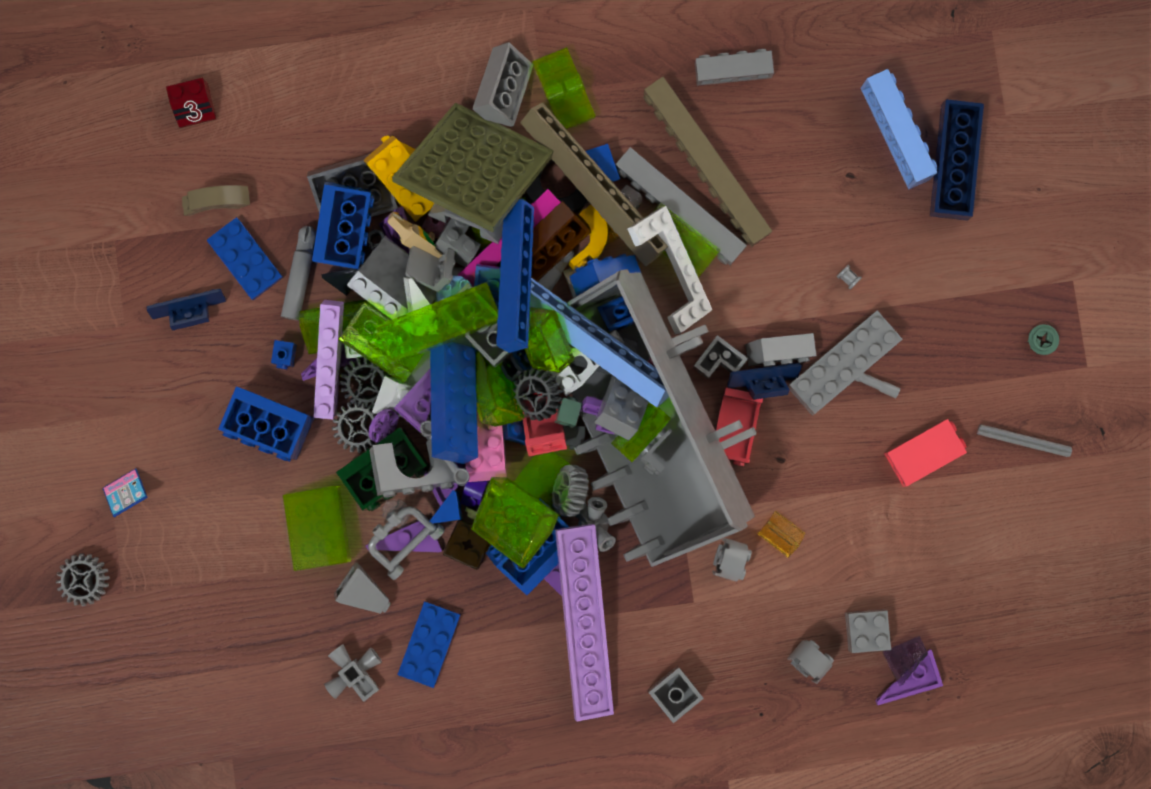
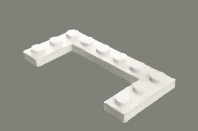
(661, 223)

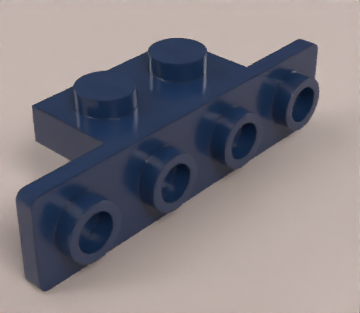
(187, 310)
(765, 381)

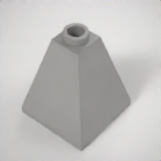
(361, 591)

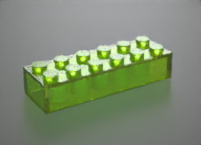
(438, 323)

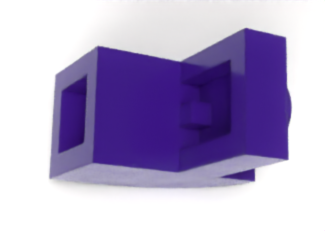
(473, 493)

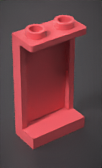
(738, 406)
(543, 435)
(926, 452)

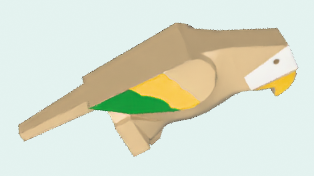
(413, 235)

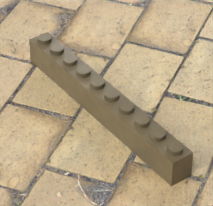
(707, 162)
(590, 180)

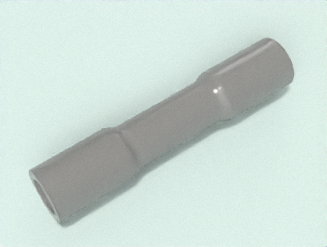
(882, 386)

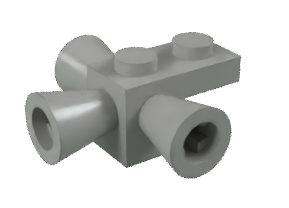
(595, 515)
(353, 673)

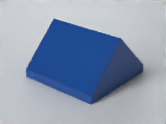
(615, 315)
(449, 510)

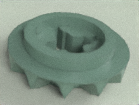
(1051, 336)

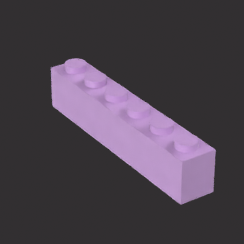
(328, 359)

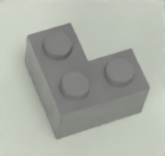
(454, 237)
(722, 354)

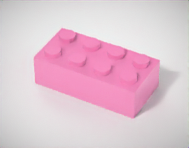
(491, 454)

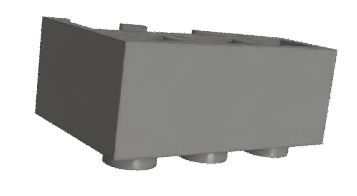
(781, 349)

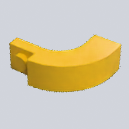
(598, 237)

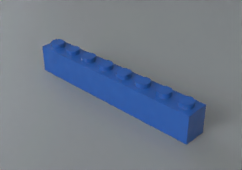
(515, 278)

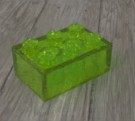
(547, 341)

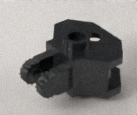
(517, 363)

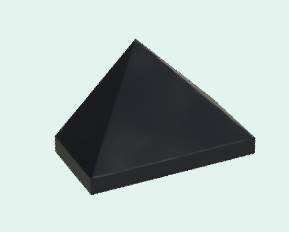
(340, 279)

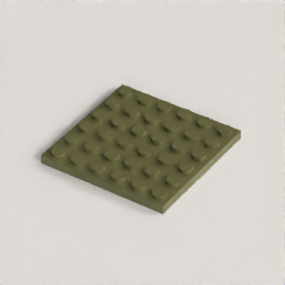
(473, 167)

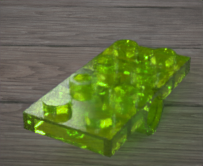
(564, 88)

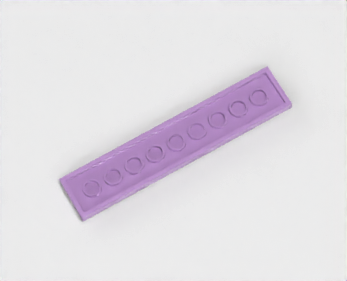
(584, 621)

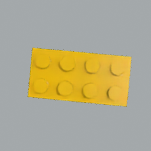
(384, 164)

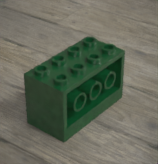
(360, 470)

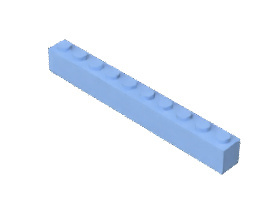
(602, 347)

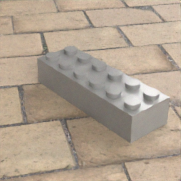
(844, 363)

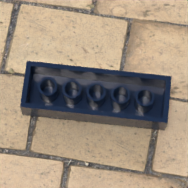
(957, 160)

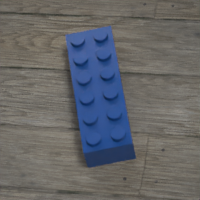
(453, 403)

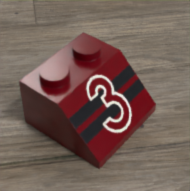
(191, 102)

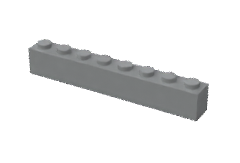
(662, 190)

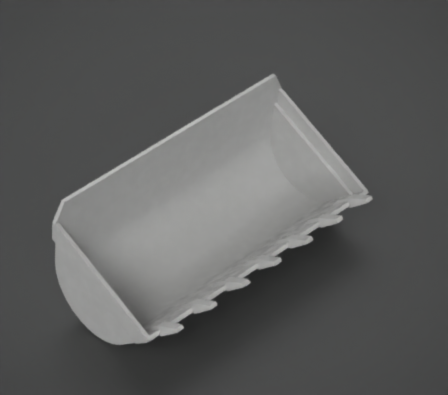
(698, 491)

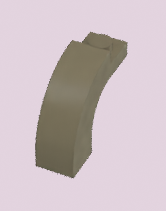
(215, 198)

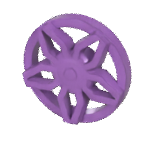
(383, 425)

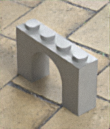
(391, 481)

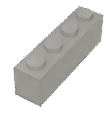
(734, 68)

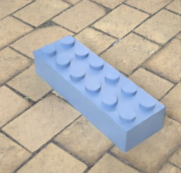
(899, 129)

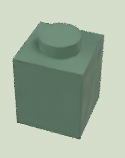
(568, 412)

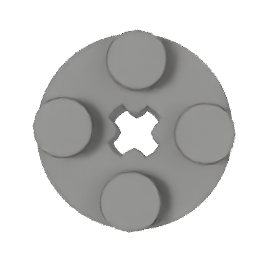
(731, 560)
(810, 660)

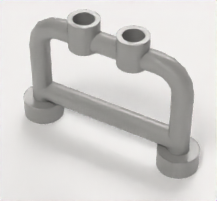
(460, 475)
(394, 519)

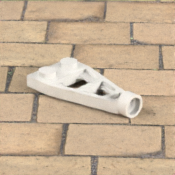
(570, 380)

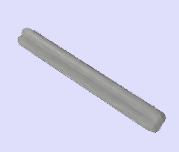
(1024, 440)

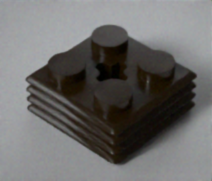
(456, 550)

